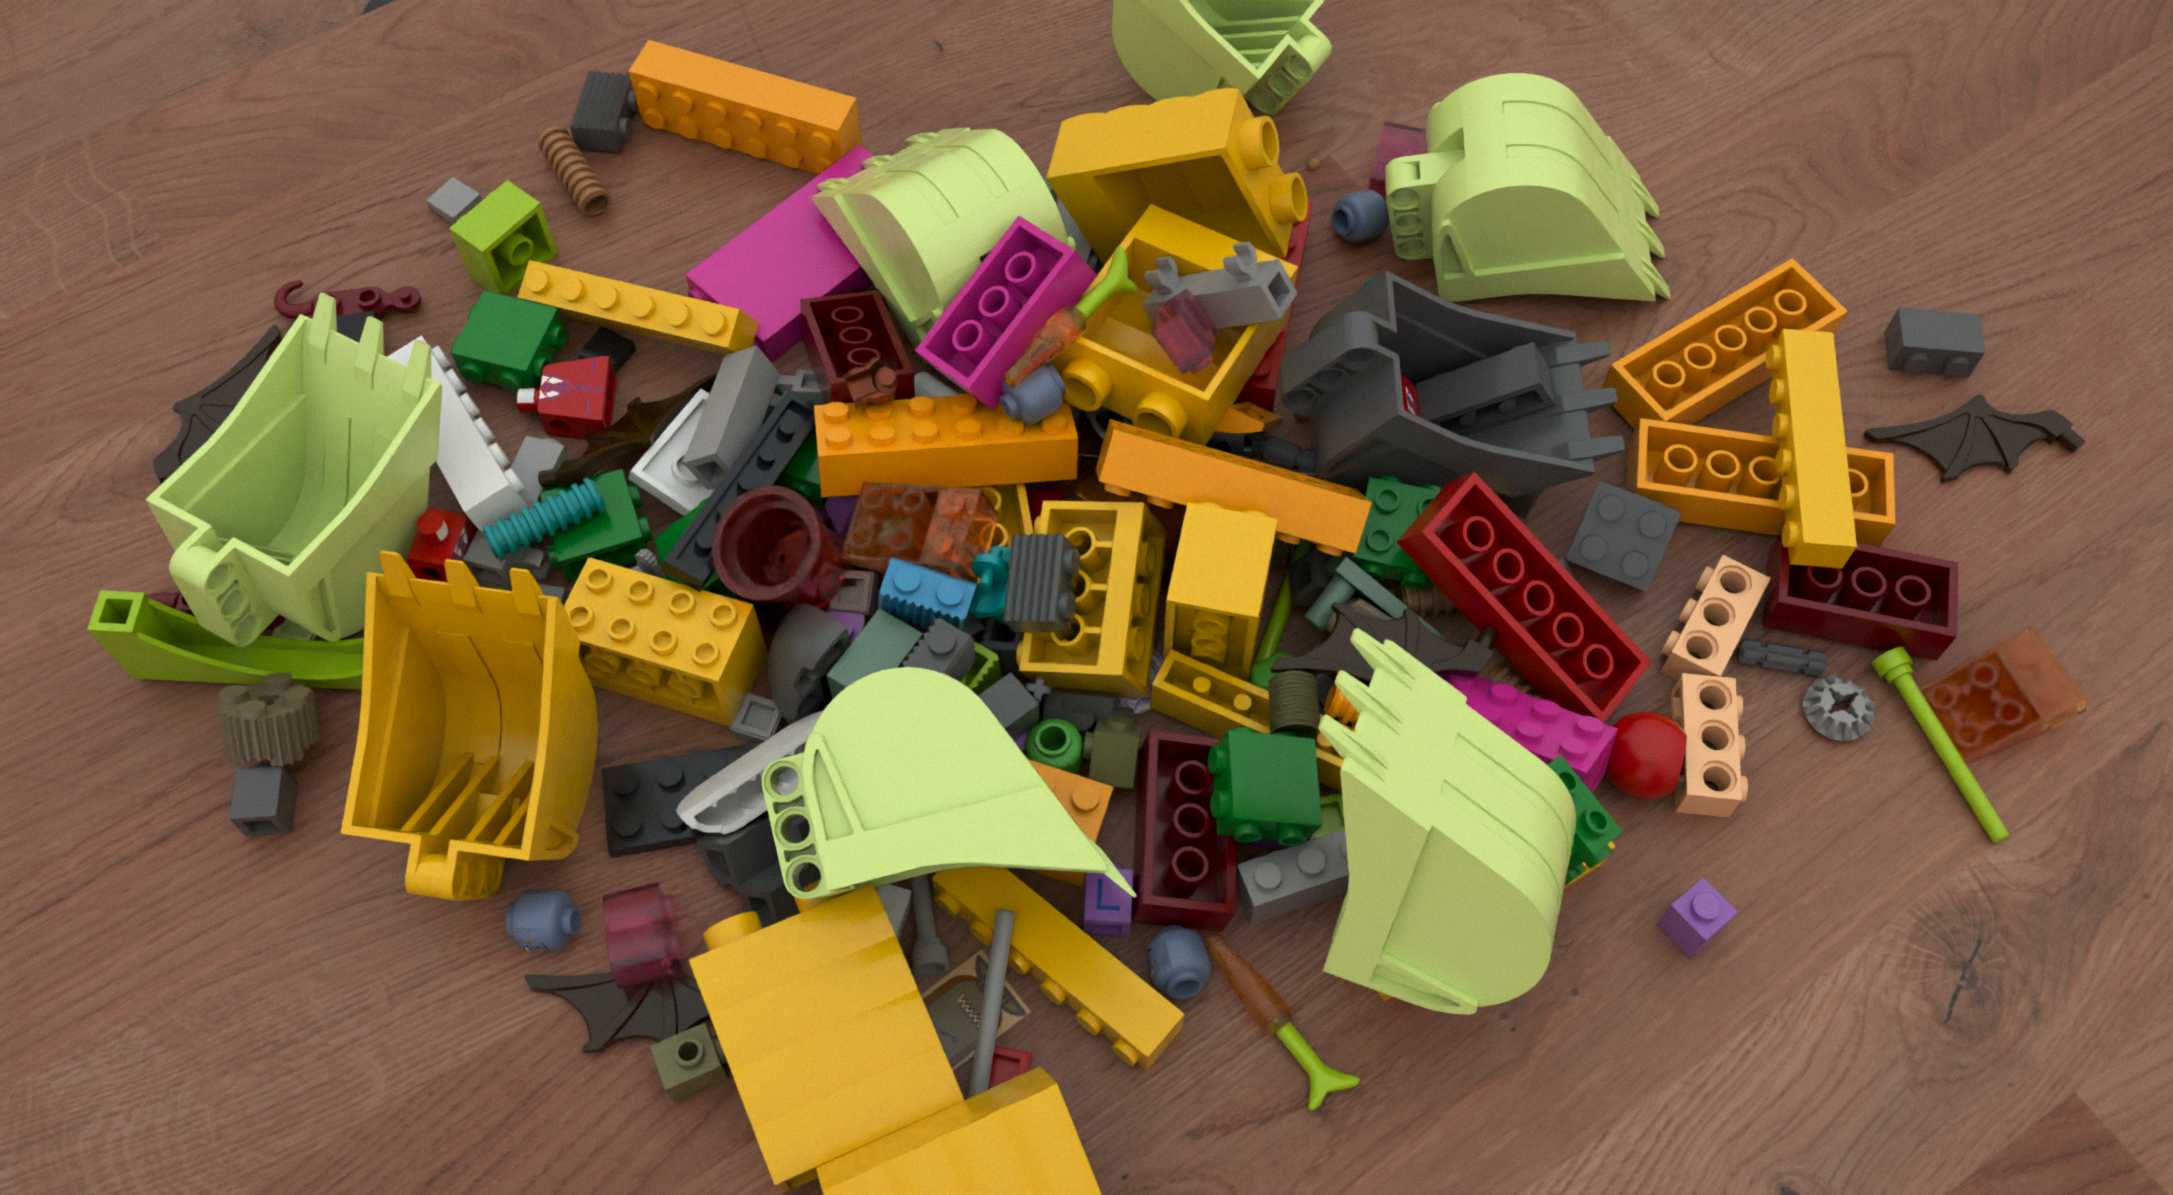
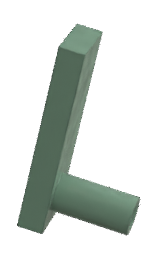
(1351, 580)

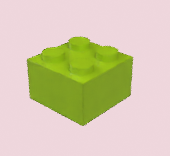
(502, 237)

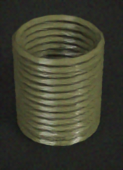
(1294, 703)

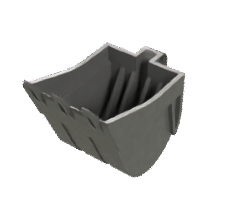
(1392, 329)

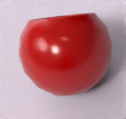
(1646, 755)

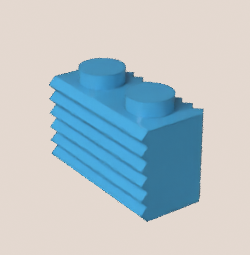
(925, 595)

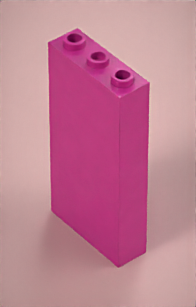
(781, 260)

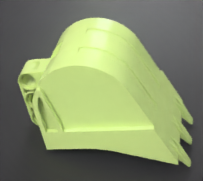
(1217, 44)
(1523, 198)
(935, 215)
(304, 484)
(916, 782)
(1448, 843)

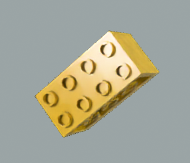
(1219, 586)
(1114, 595)
(665, 641)

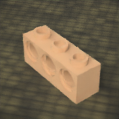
(1726, 609)
(1701, 762)

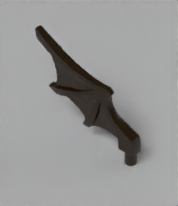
(211, 406)
(631, 432)
(1979, 436)
(1408, 632)
(642, 1010)

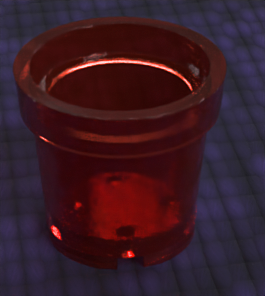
(774, 523)

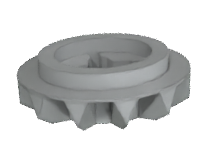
(1843, 724)

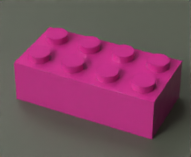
(1004, 309)
(1542, 726)

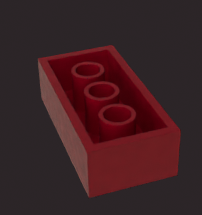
(846, 334)
(1873, 601)
(1180, 863)

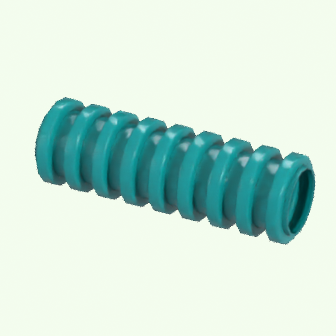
(544, 518)

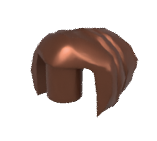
(871, 383)

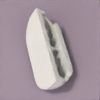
(736, 792)

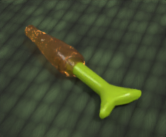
(1070, 322)
(1275, 1017)

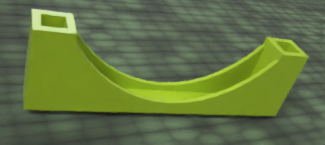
(172, 646)

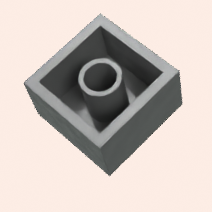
(1623, 535)

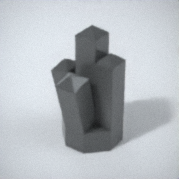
(1083, 707)

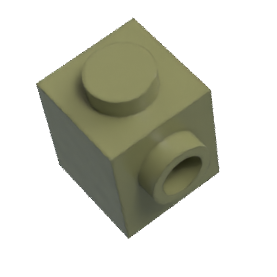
(1113, 751)
(690, 1062)

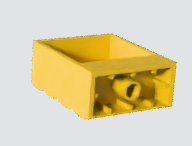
(1186, 156)
(1123, 364)
(822, 1030)
(990, 1144)

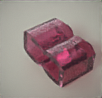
(1395, 142)
(1185, 332)
(640, 934)

